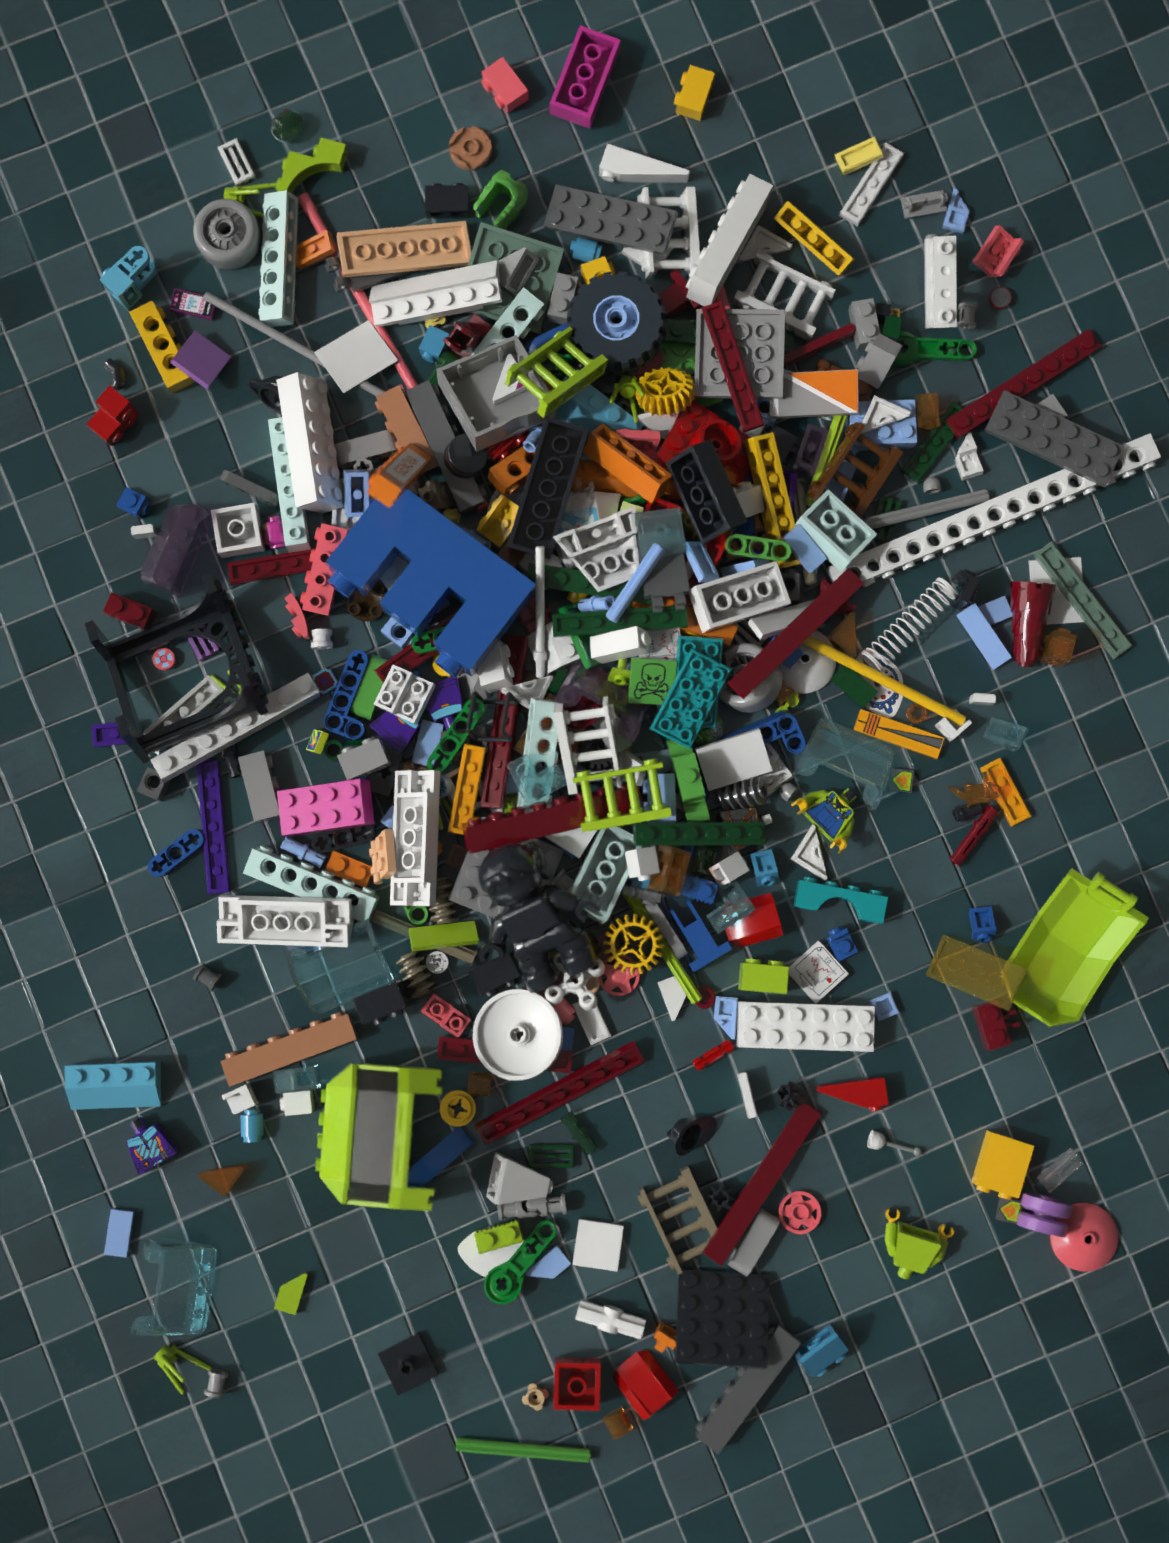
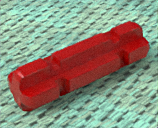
(713, 1055)

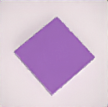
(200, 359)

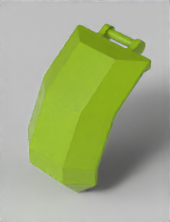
(1073, 946)

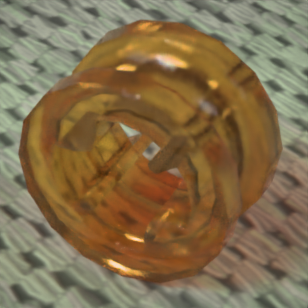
(922, 717)

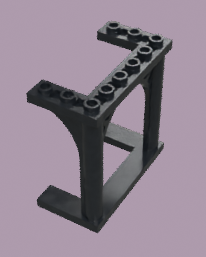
(211, 610)

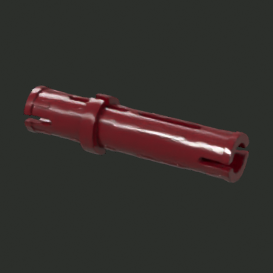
(979, 828)

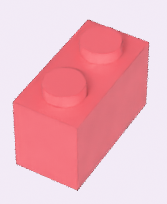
(504, 85)

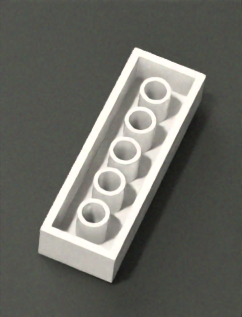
(728, 240)
(310, 443)
(805, 1026)

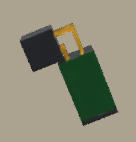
(892, 324)

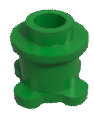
(556, 371)

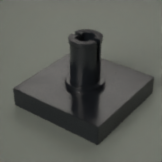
(408, 1363)

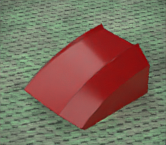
(758, 925)
(644, 1383)

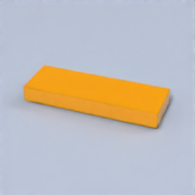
(1009, 796)

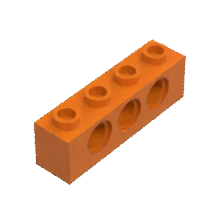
(500, 473)

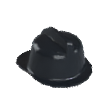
(691, 1134)

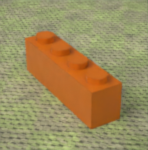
(627, 463)

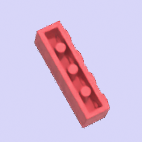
(319, 592)

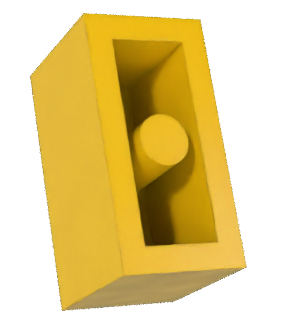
(695, 92)

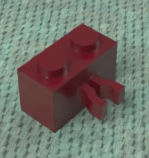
(992, 1025)

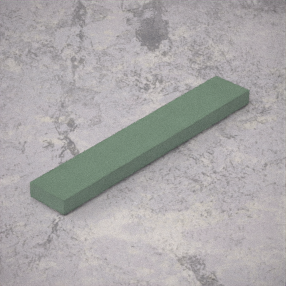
(1082, 600)

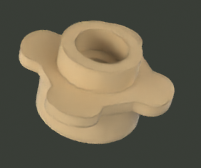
(533, 1390)

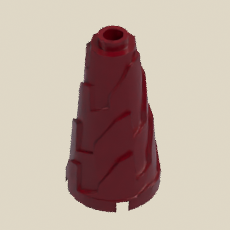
(1030, 609)

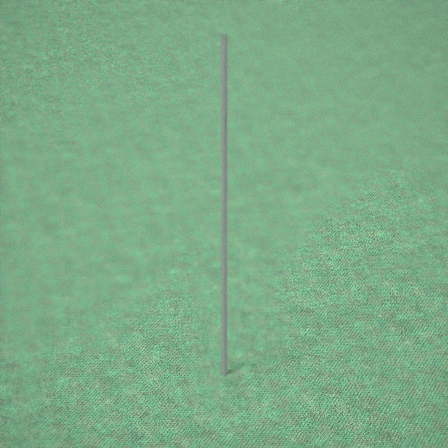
(287, 341)

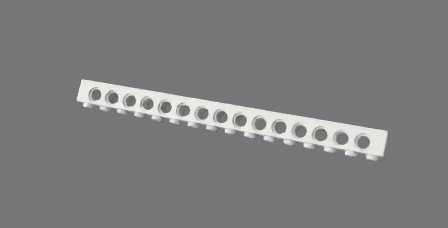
(1143, 448)

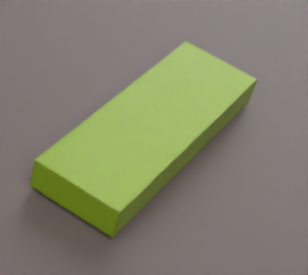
(443, 936)

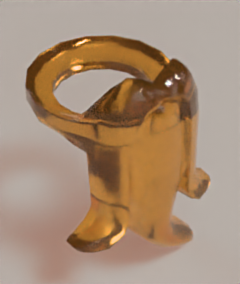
(977, 793)

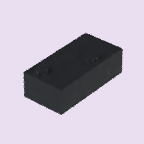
(706, 491)
(383, 1002)

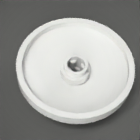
(497, 1032)

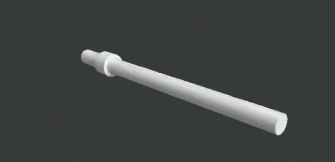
(540, 653)

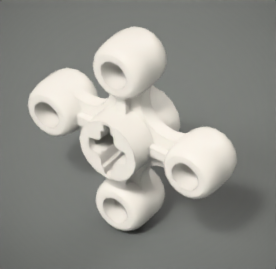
(568, 986)

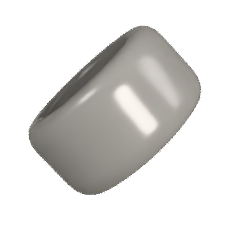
(231, 249)
(763, 695)

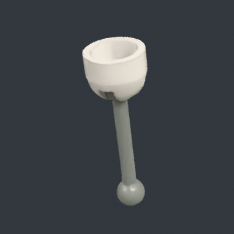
(877, 1140)

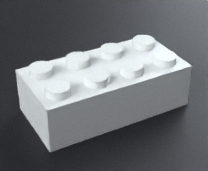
(739, 597)

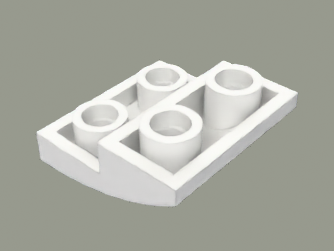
(404, 694)

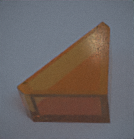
(845, 636)
(223, 1179)

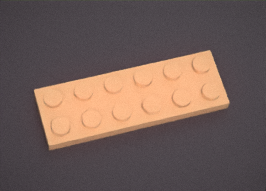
(404, 249)

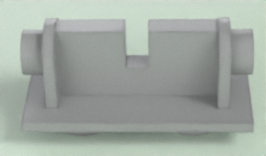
(924, 204)

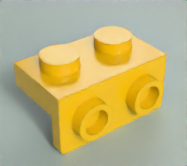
(499, 521)

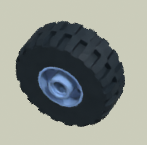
(619, 320)

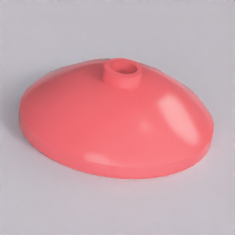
(1084, 1221)

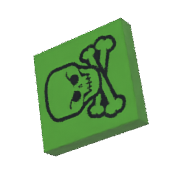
(650, 680)

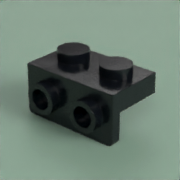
(968, 582)

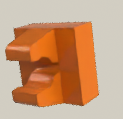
(665, 1337)

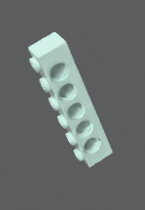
(278, 258)
(523, 301)
(293, 519)
(535, 733)
(257, 868)

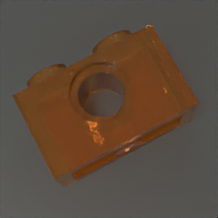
(1058, 647)
(672, 868)

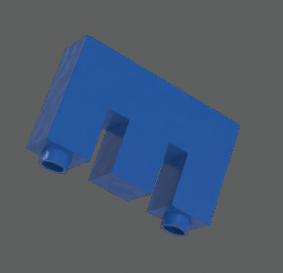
(441, 564)

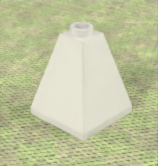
(515, 1182)

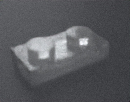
(1060, 1170)

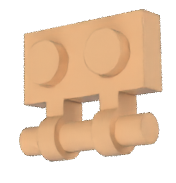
(383, 856)

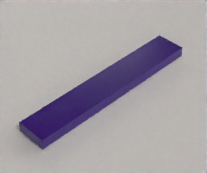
(213, 827)

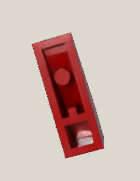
(866, 1093)

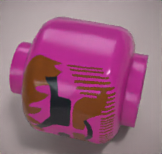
(273, 532)

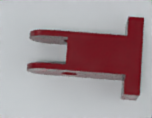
(675, 298)
(468, 335)

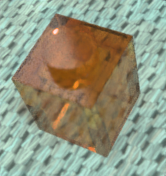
(928, 410)

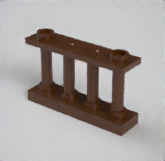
(875, 475)

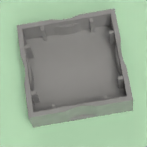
(470, 389)

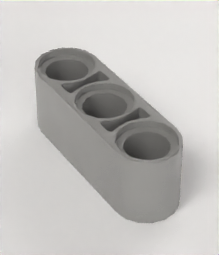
(370, 446)
(753, 1242)

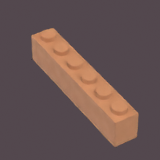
(290, 1049)

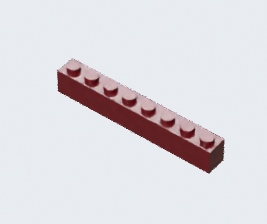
(539, 820)

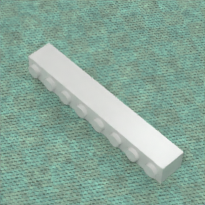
(215, 740)

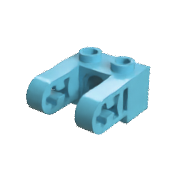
(123, 280)

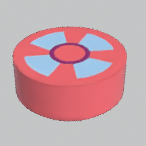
(164, 659)

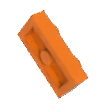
(314, 249)
(349, 869)

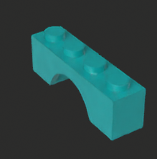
(868, 906)

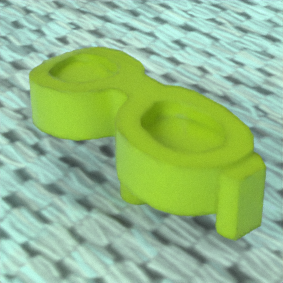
(791, 702)

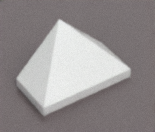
(658, 423)

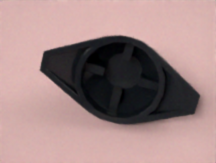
(267, 392)

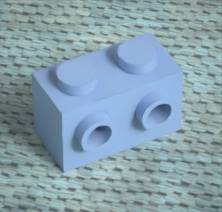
(355, 492)

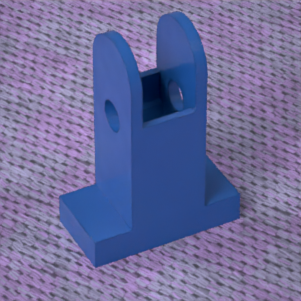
(700, 940)

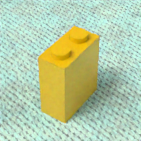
(1002, 1165)

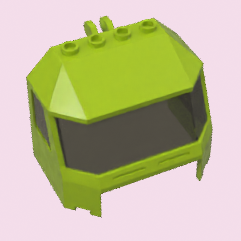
(370, 1132)

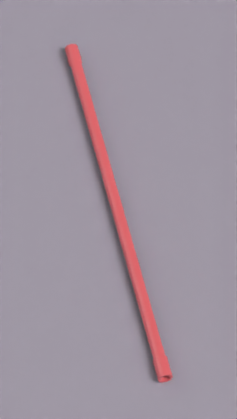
(312, 213)

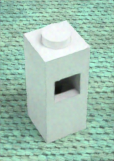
(619, 644)

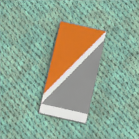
(817, 394)

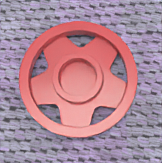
(616, 978)
(799, 1212)

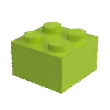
(763, 978)

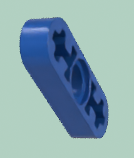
(167, 851)

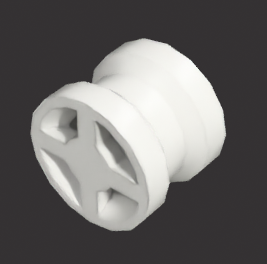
(321, 639)

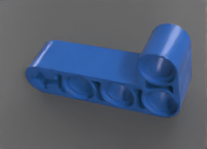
(343, 691)
(777, 731)

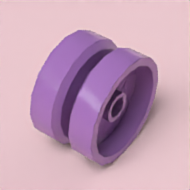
(1044, 1214)

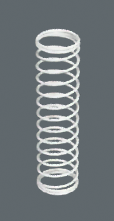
(948, 590)

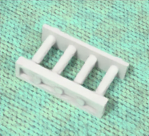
(688, 222)
(940, 282)
(802, 328)
(567, 738)

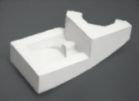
(967, 459)

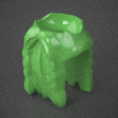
(502, 183)

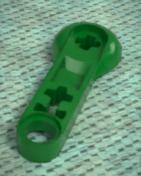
(929, 348)
(516, 1267)

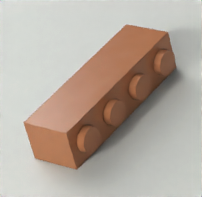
(403, 421)

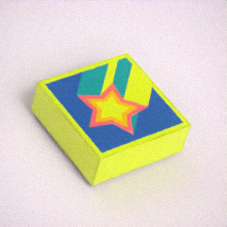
(317, 741)

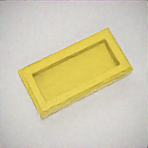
(859, 156)

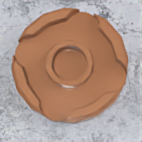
(470, 148)

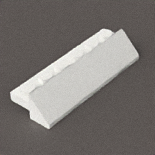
(436, 294)
(415, 837)
(284, 921)

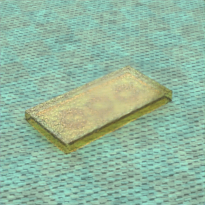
(976, 972)

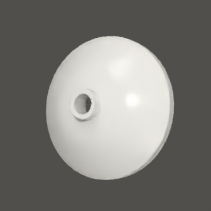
(810, 675)

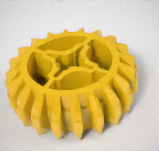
(665, 391)
(649, 934)

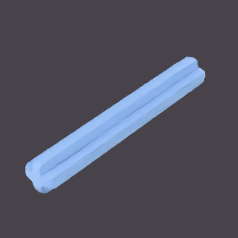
(635, 582)

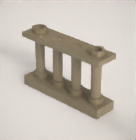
(694, 1201)

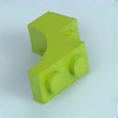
(326, 157)

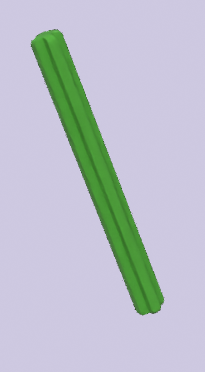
(523, 1450)

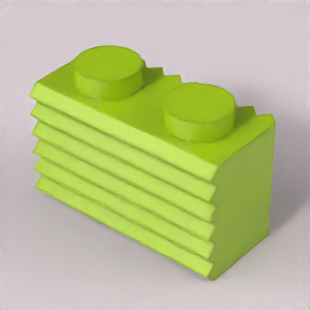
(498, 1236)

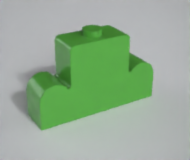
(688, 783)

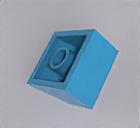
(821, 1351)

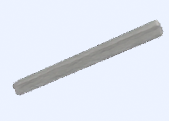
(927, 509)

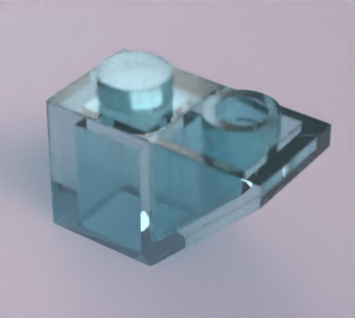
(296, 1079)

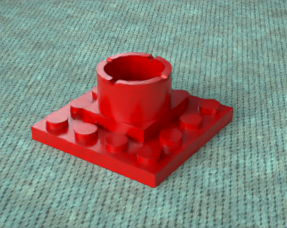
(699, 425)

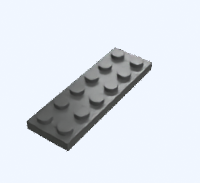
(610, 219)
(1054, 438)

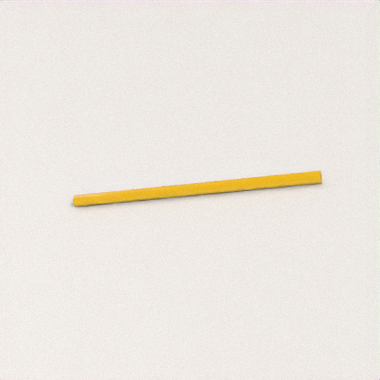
(884, 680)

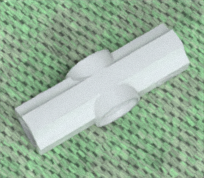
(610, 1319)

